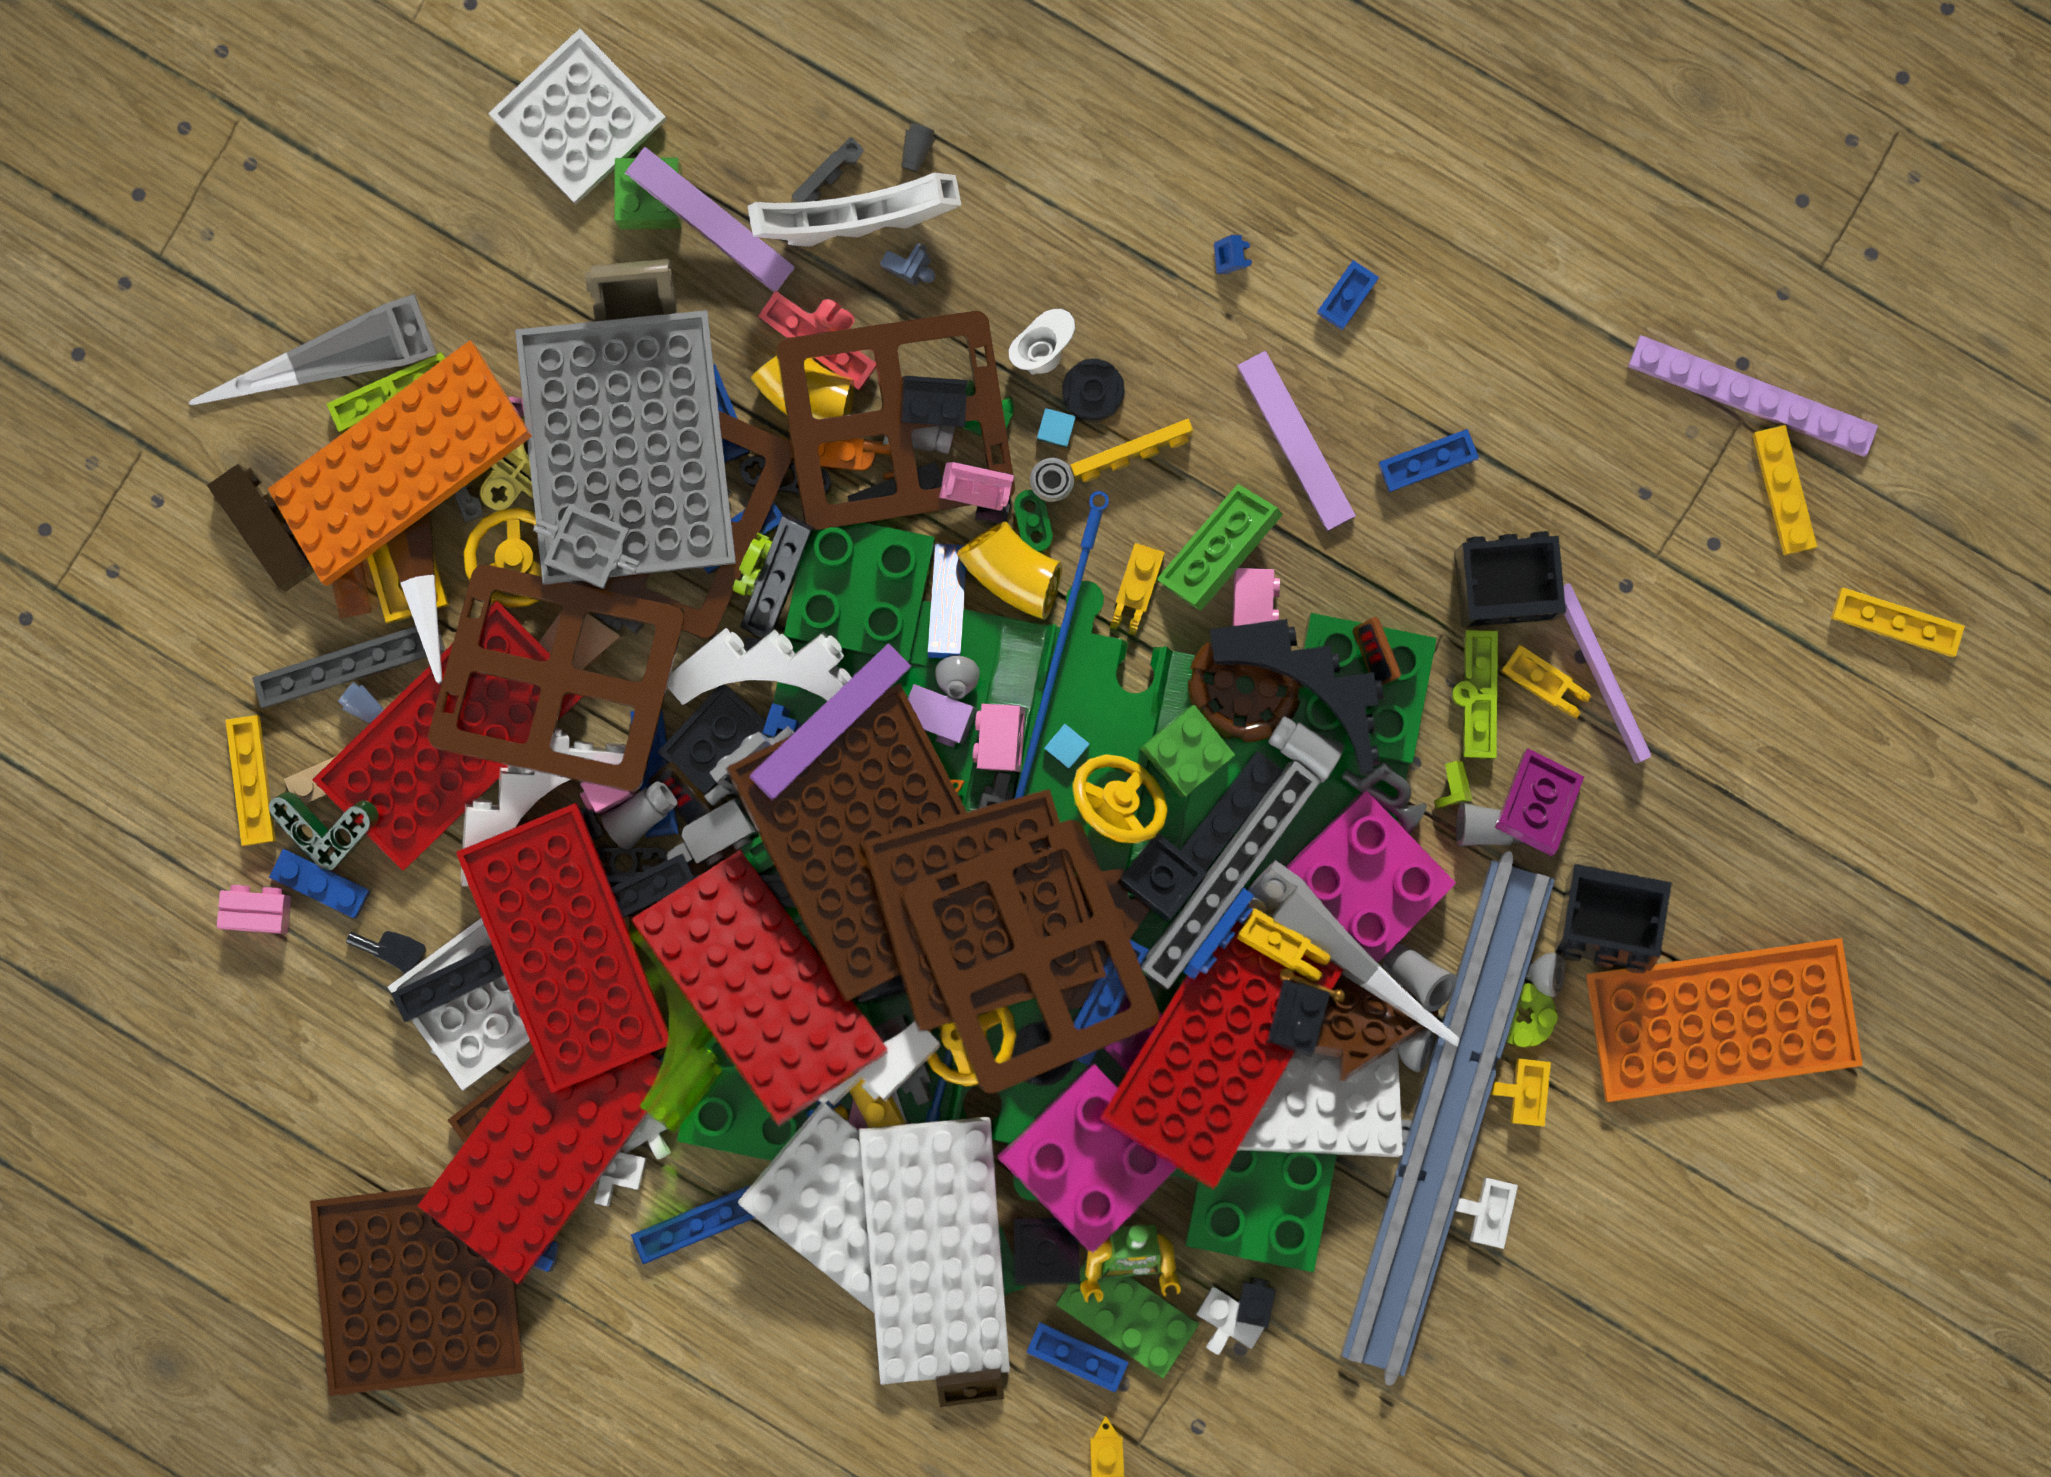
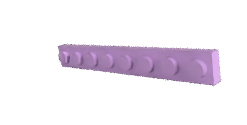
(1752, 396)

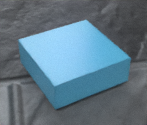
(1056, 428)
(1066, 746)

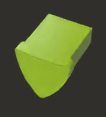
(1458, 785)

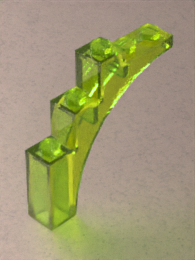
(687, 1064)

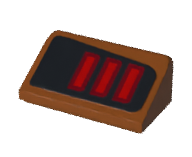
(1376, 651)

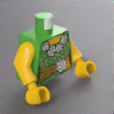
(1131, 1253)

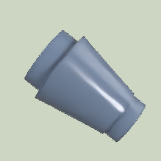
(360, 703)

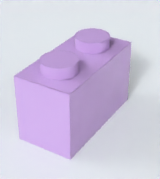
(942, 715)

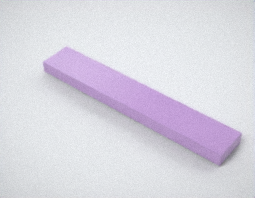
(709, 219)
(1296, 441)
(1604, 677)

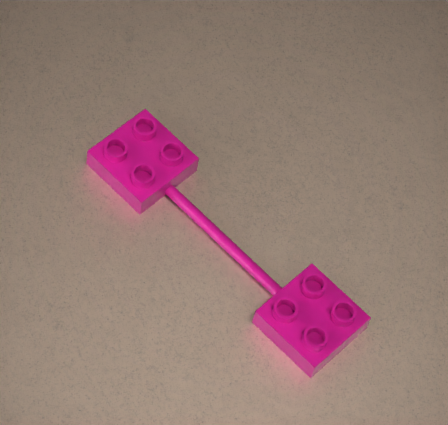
(1096, 1176)

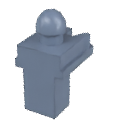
(912, 269)

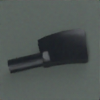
(392, 948)

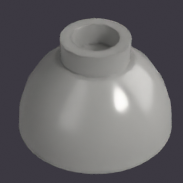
(1052, 479)
(957, 676)
(1547, 973)
(1417, 1050)

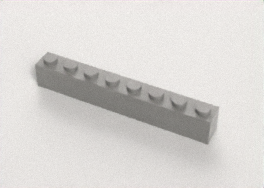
(1228, 874)

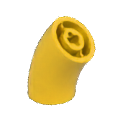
(828, 392)
(1013, 570)

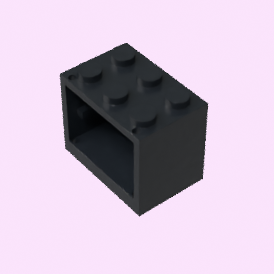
(1509, 580)
(1613, 918)

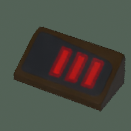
(690, 800)

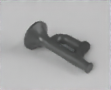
(1407, 815)

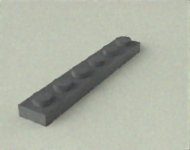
(340, 667)

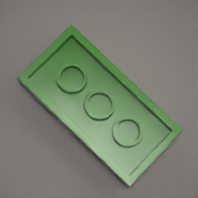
(1219, 547)
(1132, 1320)

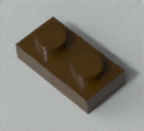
(970, 1387)

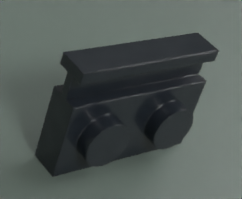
(933, 401)
(1297, 1017)

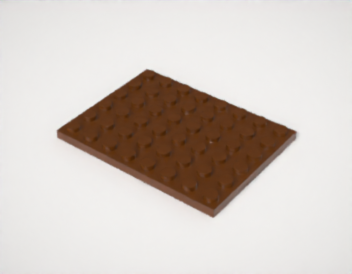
(861, 787)

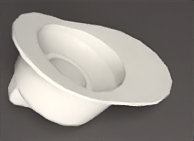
(1042, 342)

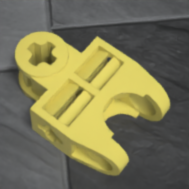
(509, 478)

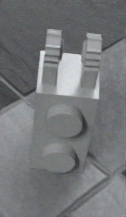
(715, 834)

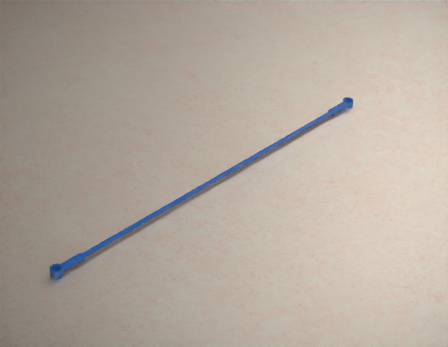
(1087, 544)

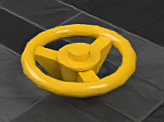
(510, 554)
(1113, 807)
(952, 1041)

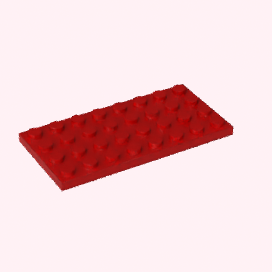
(408, 779)
(564, 947)
(759, 987)
(1209, 1063)
(537, 1161)

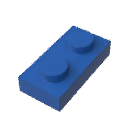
(1347, 295)

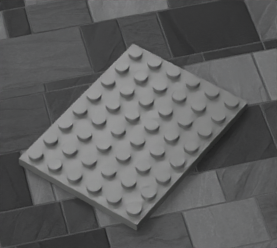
(631, 434)

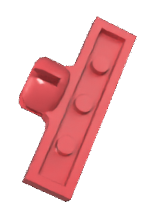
(829, 317)

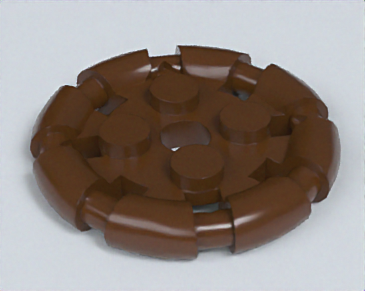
(1236, 703)

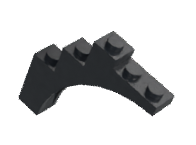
(1348, 697)

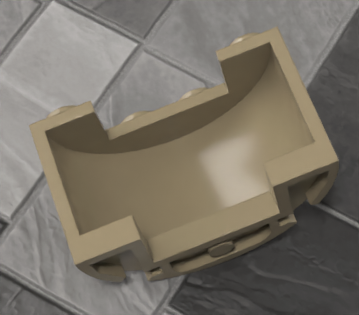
(632, 289)

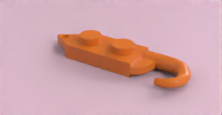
(852, 455)

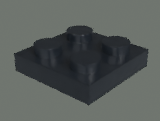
(1162, 877)
(1045, 1253)

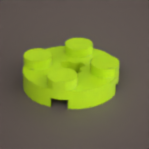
(751, 565)
(1542, 1019)

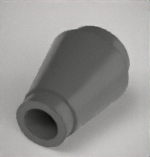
(916, 146)

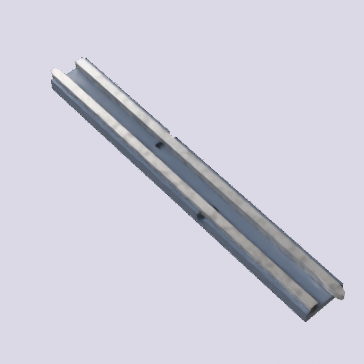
(1447, 1119)

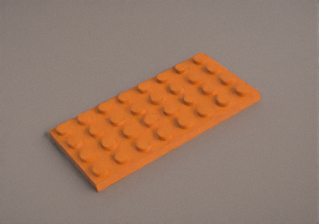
(399, 463)
(1724, 1020)

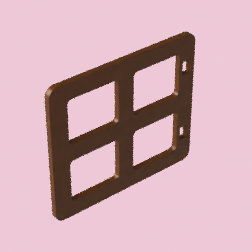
(883, 341)
(778, 456)
(558, 678)
(1031, 957)

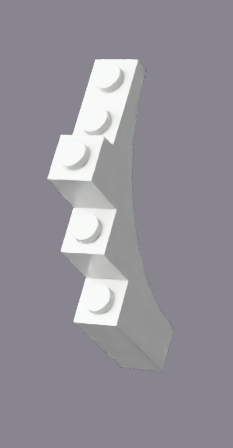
(856, 215)
(771, 659)
(523, 788)
(888, 1073)

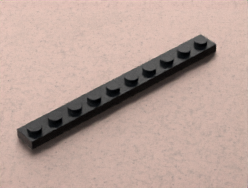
(484, 966)

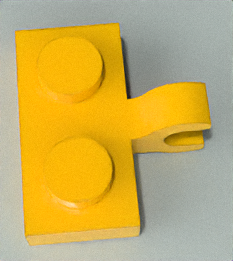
(1528, 1092)

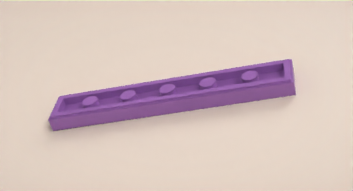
(830, 721)

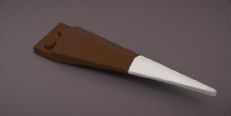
(414, 565)

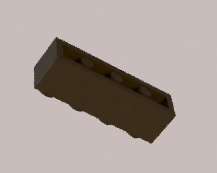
(261, 526)

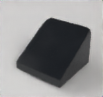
(992, 516)

